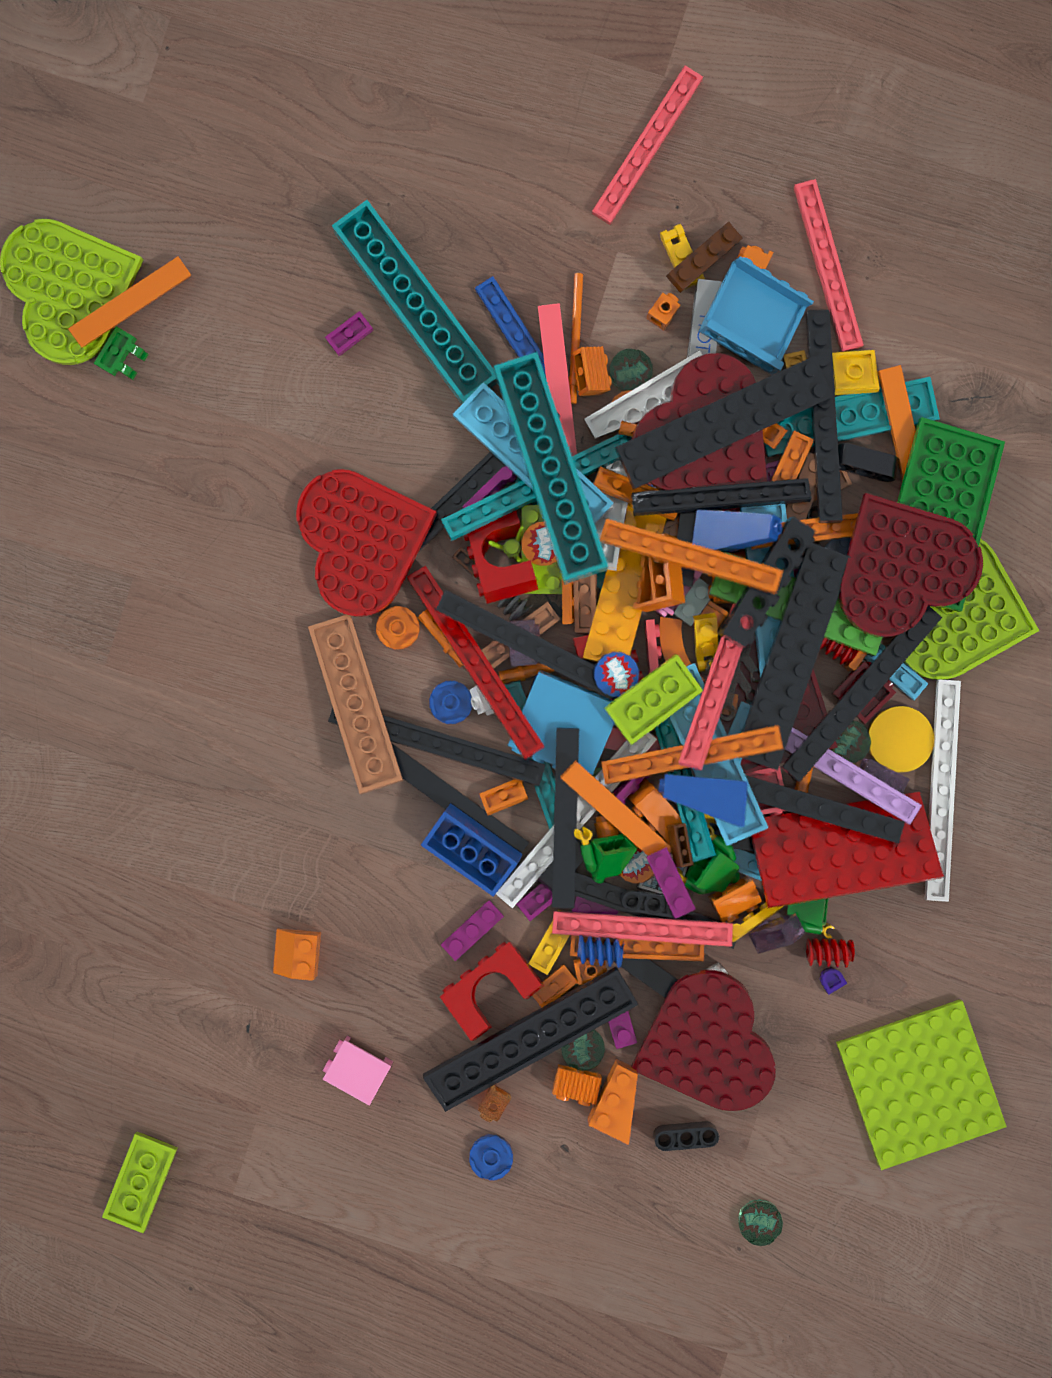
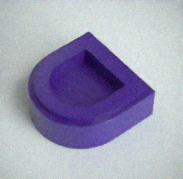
(832, 980)

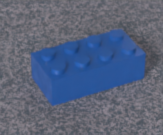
(471, 850)

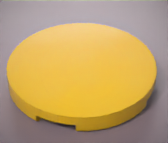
(901, 738)

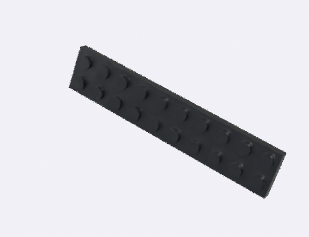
(723, 422)
(796, 647)
(530, 1039)

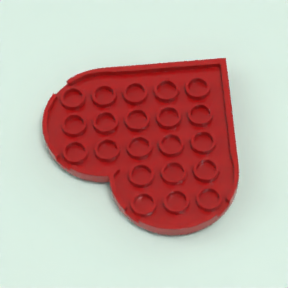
(362, 538)

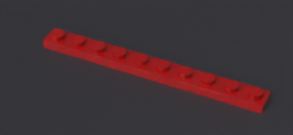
(477, 666)

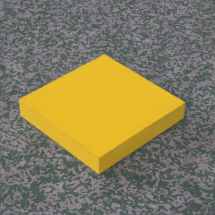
(855, 372)

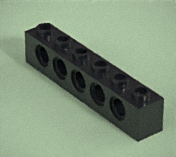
(732, 628)

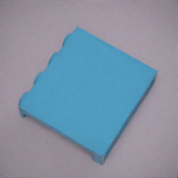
(755, 315)
(563, 704)

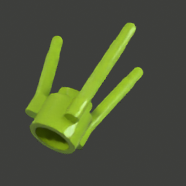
(511, 547)

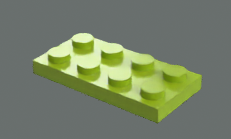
(549, 576)
(653, 699)
(140, 1182)

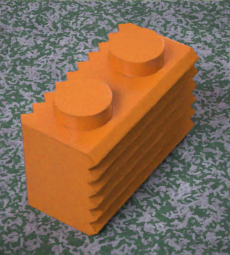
(591, 371)
(576, 1085)

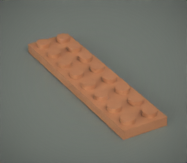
(355, 704)

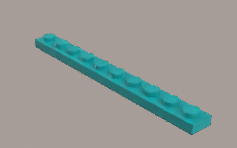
(521, 495)

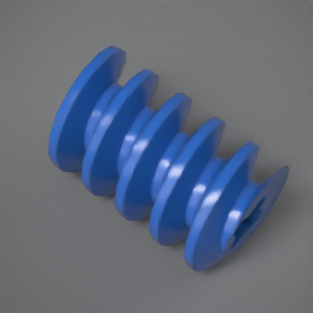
(600, 951)

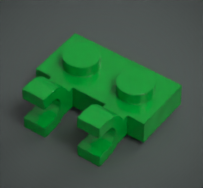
(116, 351)

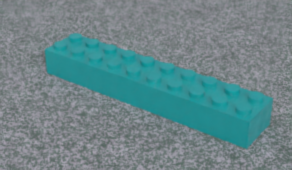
(414, 301)
(550, 468)

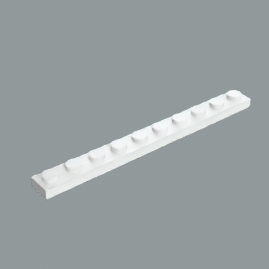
(943, 782)
(542, 854)

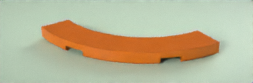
(672, 644)

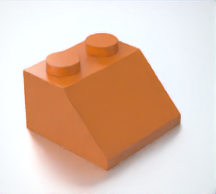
(735, 900)
(297, 954)

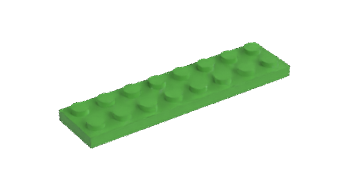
(838, 629)

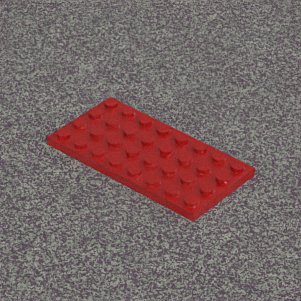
(818, 860)

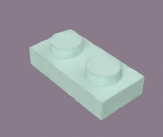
(694, 602)

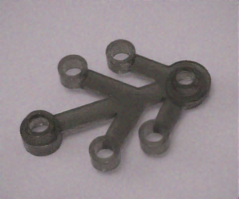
(739, 678)

